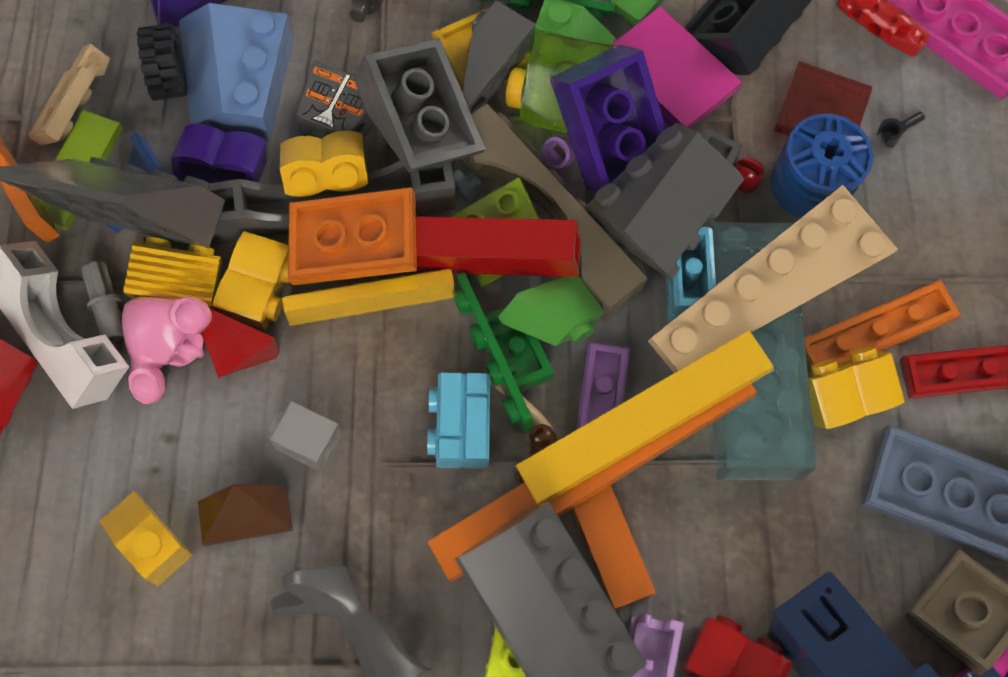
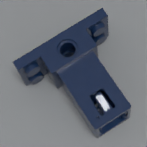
(857, 641)

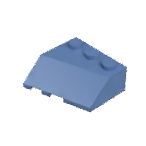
(235, 66)

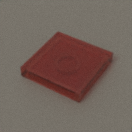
(821, 92)

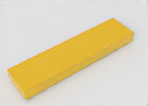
(368, 297)

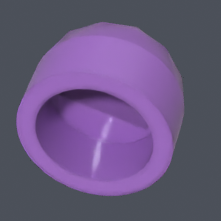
(553, 156)

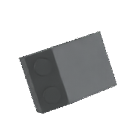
(418, 104)

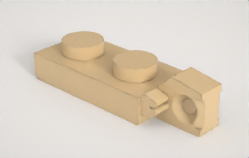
(69, 95)

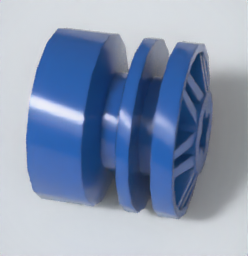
(818, 160)

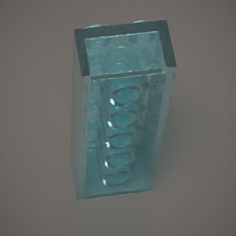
(774, 430)

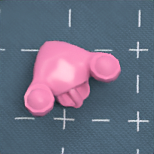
(159, 335)

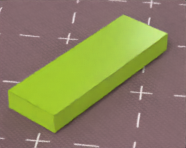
(89, 138)

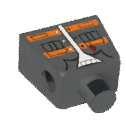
(331, 104)

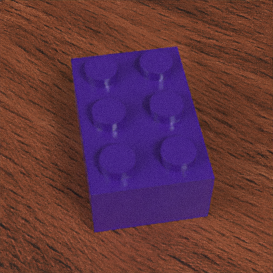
(608, 112)

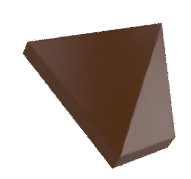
(244, 513)

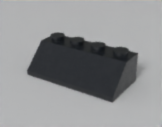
(743, 30)

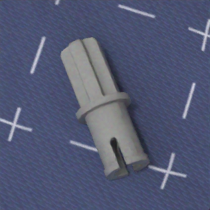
(103, 300)

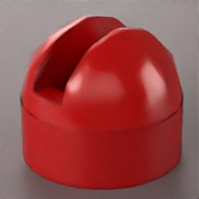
(752, 172)

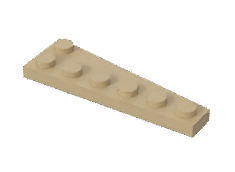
(798, 265)

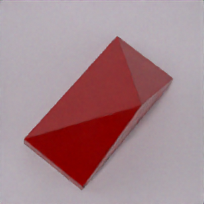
(236, 345)

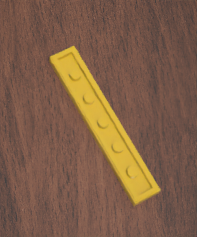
(644, 417)

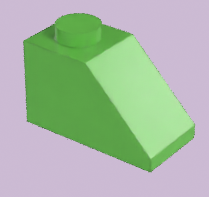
(571, 21)
(554, 311)

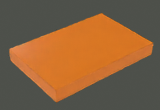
(352, 236)

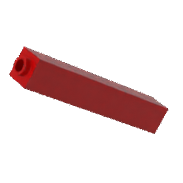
(498, 246)

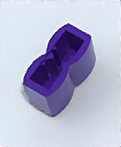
(218, 155)

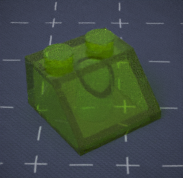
(549, 57)

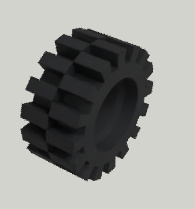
(161, 61)

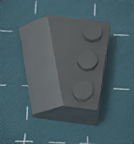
(666, 197)

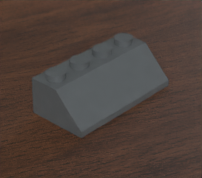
(548, 600)

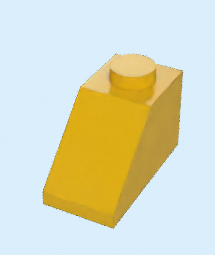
(144, 539)

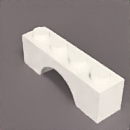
(79, 367)

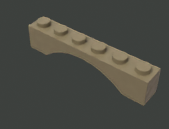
(603, 266)

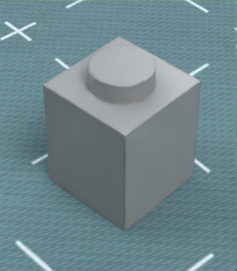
(304, 436)

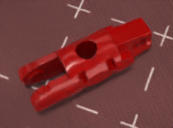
(887, 23)

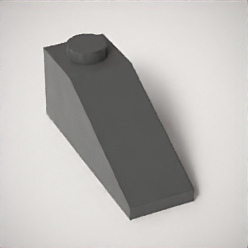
(497, 47)

